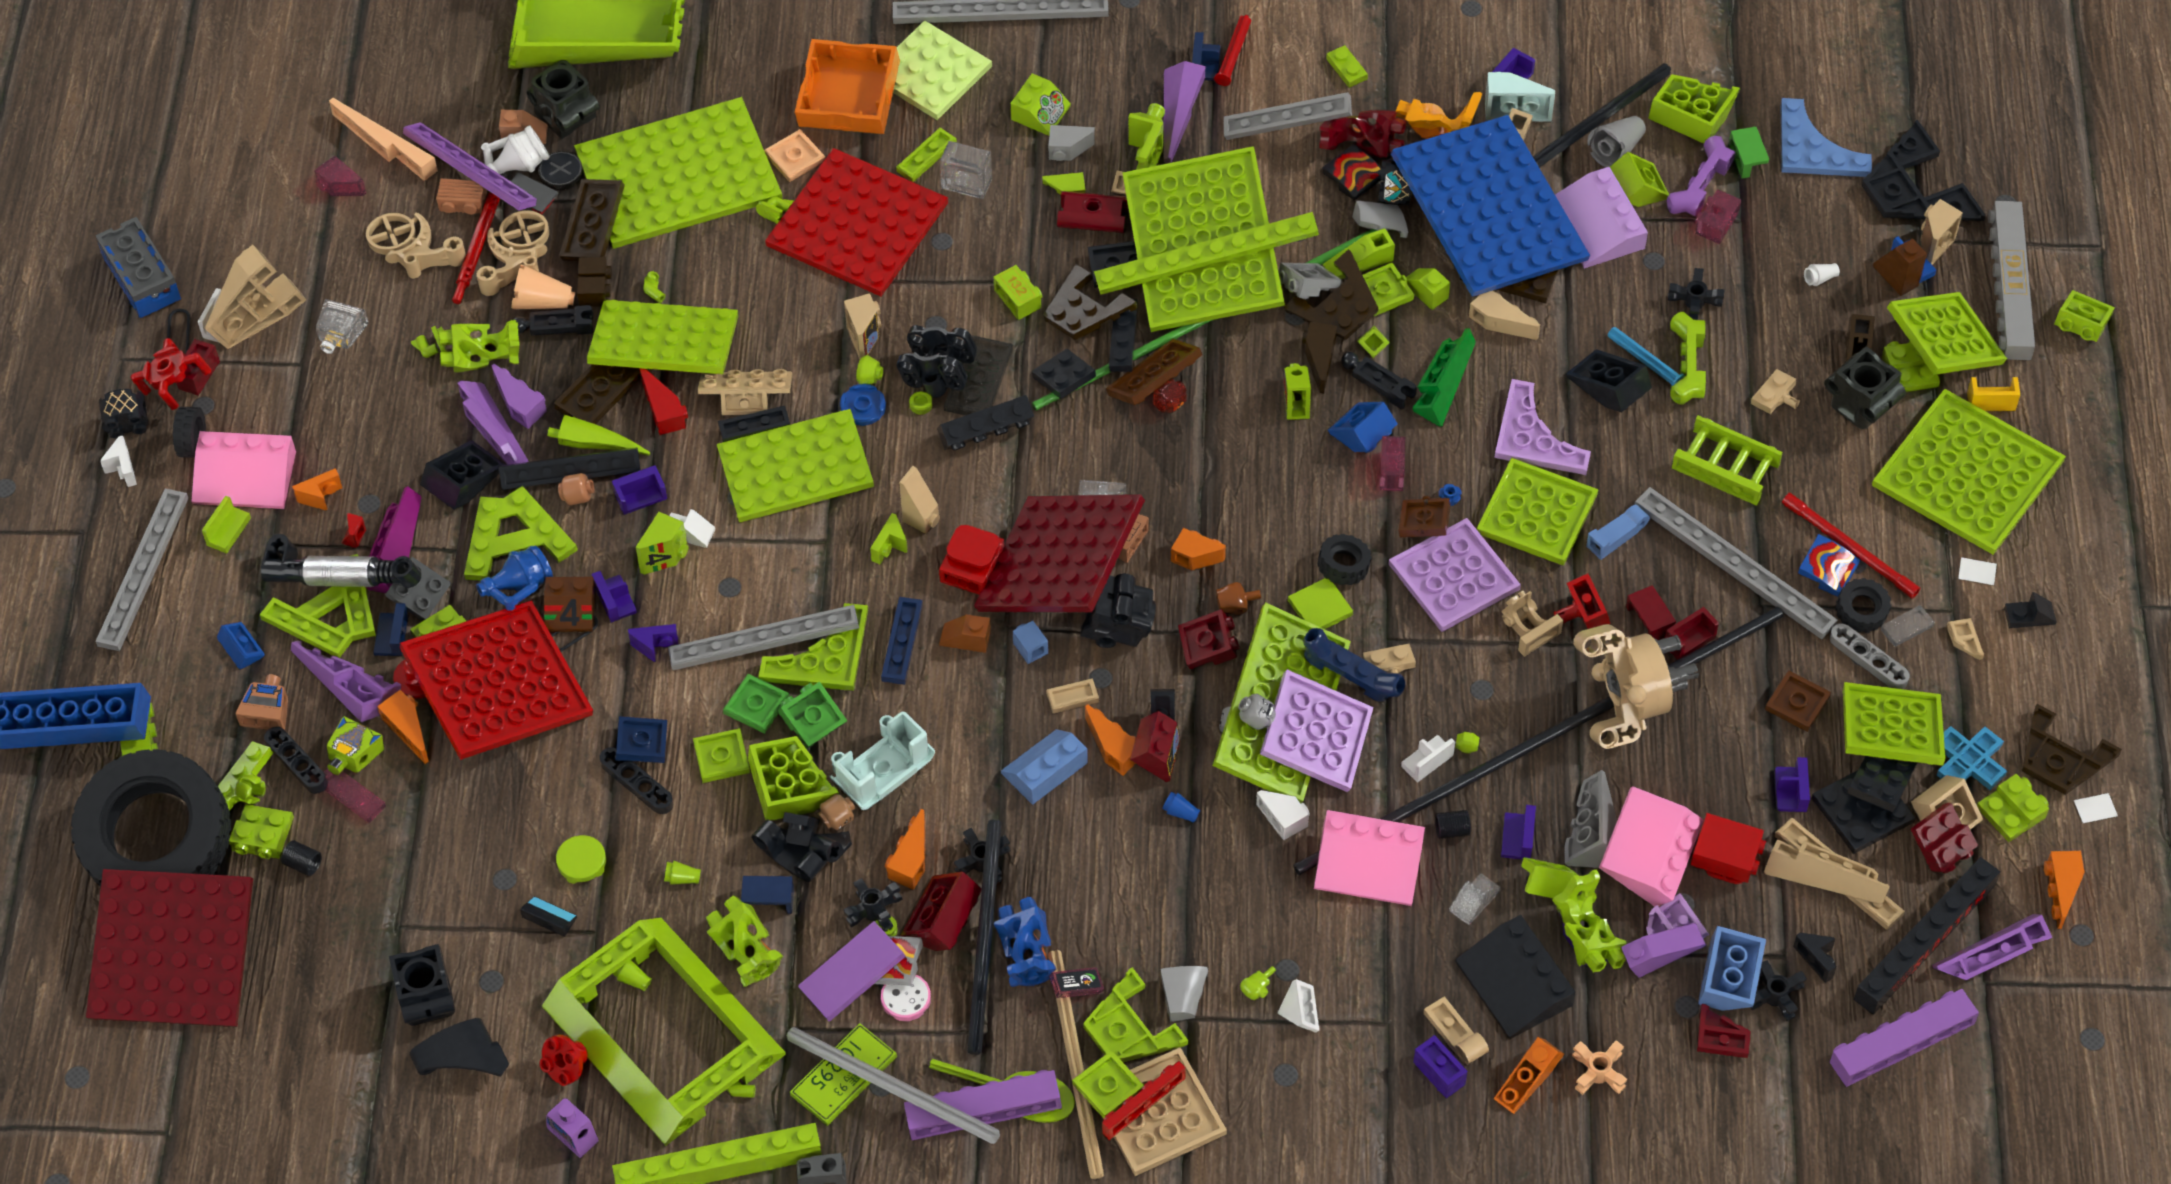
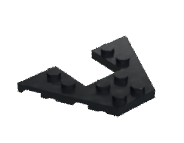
(1897, 194)

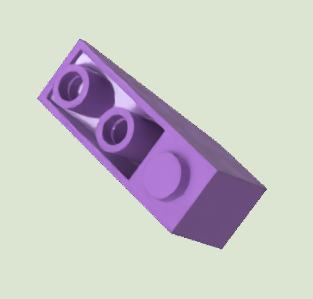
(522, 402)

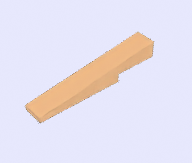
(384, 141)

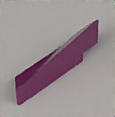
(396, 531)

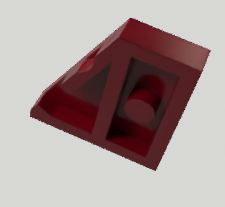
(1721, 1035)

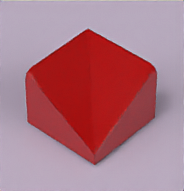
(355, 531)

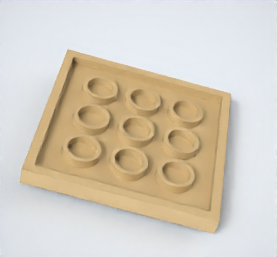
(1174, 1123)

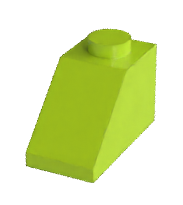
(1429, 286)

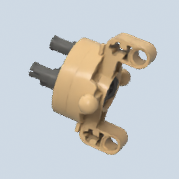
(1635, 680)

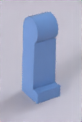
(1617, 531)

